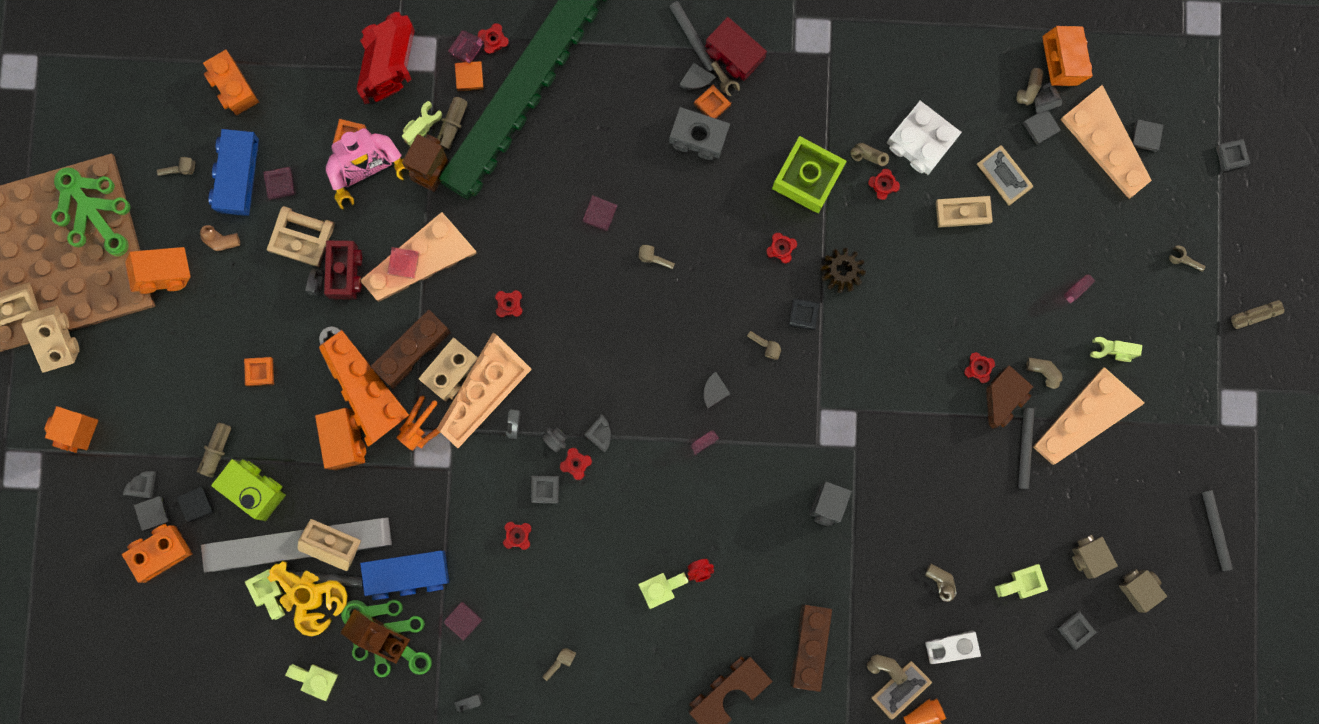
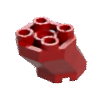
(385, 57)

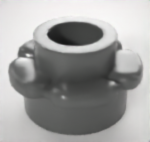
(555, 439)

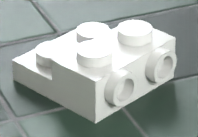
(923, 138)

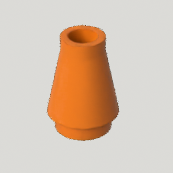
(927, 713)

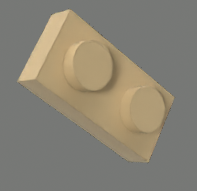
(964, 211)

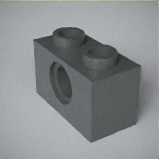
(690, 121)
(829, 504)

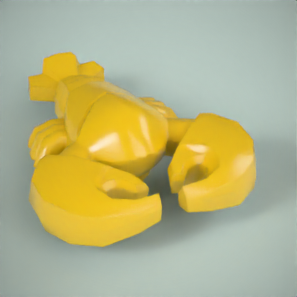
(308, 597)

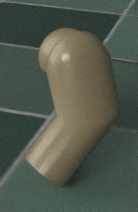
(1035, 81)
(870, 154)
(944, 581)
(889, 665)

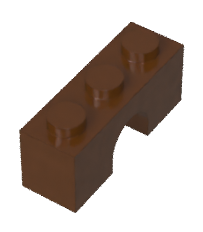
(426, 161)
(409, 348)
(812, 648)
(744, 676)

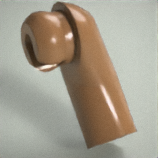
(216, 240)

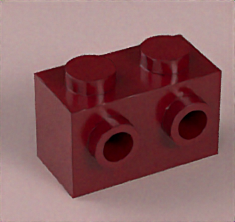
(735, 49)
(341, 270)

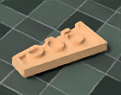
(1105, 138)
(439, 248)
(486, 386)
(1090, 413)

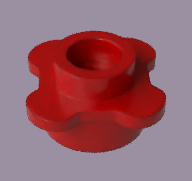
(498, 43)
(891, 184)
(779, 240)
(504, 310)
(986, 363)
(583, 462)
(522, 541)
(700, 570)

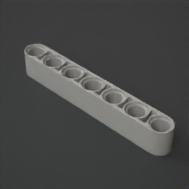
(284, 546)

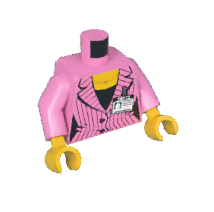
(359, 157)

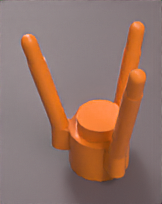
(412, 434)

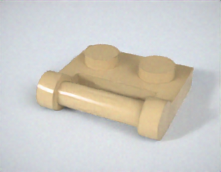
(297, 244)

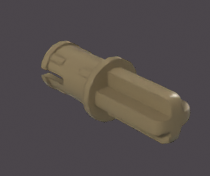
(451, 122)
(214, 450)

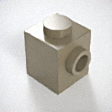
(1093, 556)
(1142, 589)

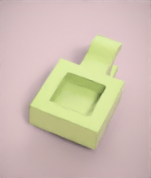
(421, 125)
(1121, 350)
(1026, 582)
(659, 589)
(265, 593)
(316, 681)

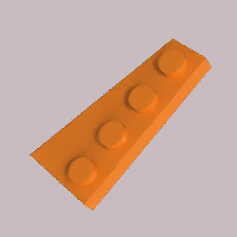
(369, 397)

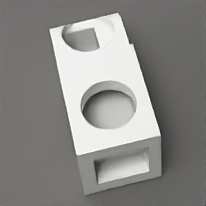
(953, 648)

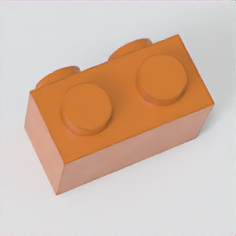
(1067, 56)
(231, 83)
(157, 270)
(70, 429)
(340, 439)
(156, 553)

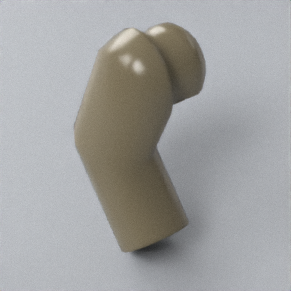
(1048, 369)

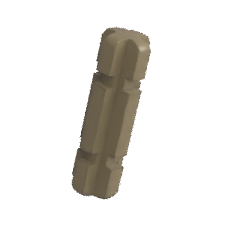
(1257, 314)

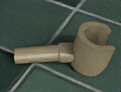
(725, 81)
(185, 167)
(646, 254)
(1185, 259)
(772, 348)
(565, 656)

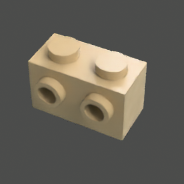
(50, 338)
(449, 370)

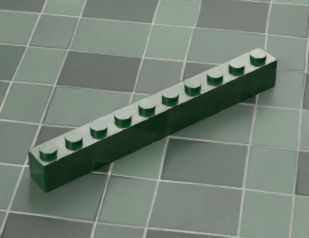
(517, 95)

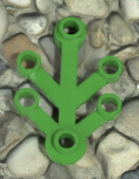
(88, 208)
(400, 626)

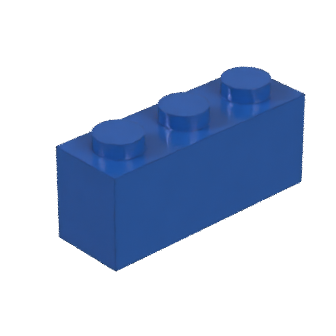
(234, 172)
(405, 574)

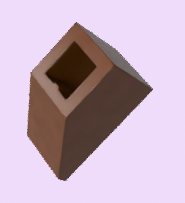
(1004, 395)
(374, 636)

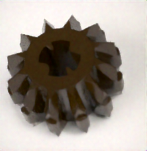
(850, 277)

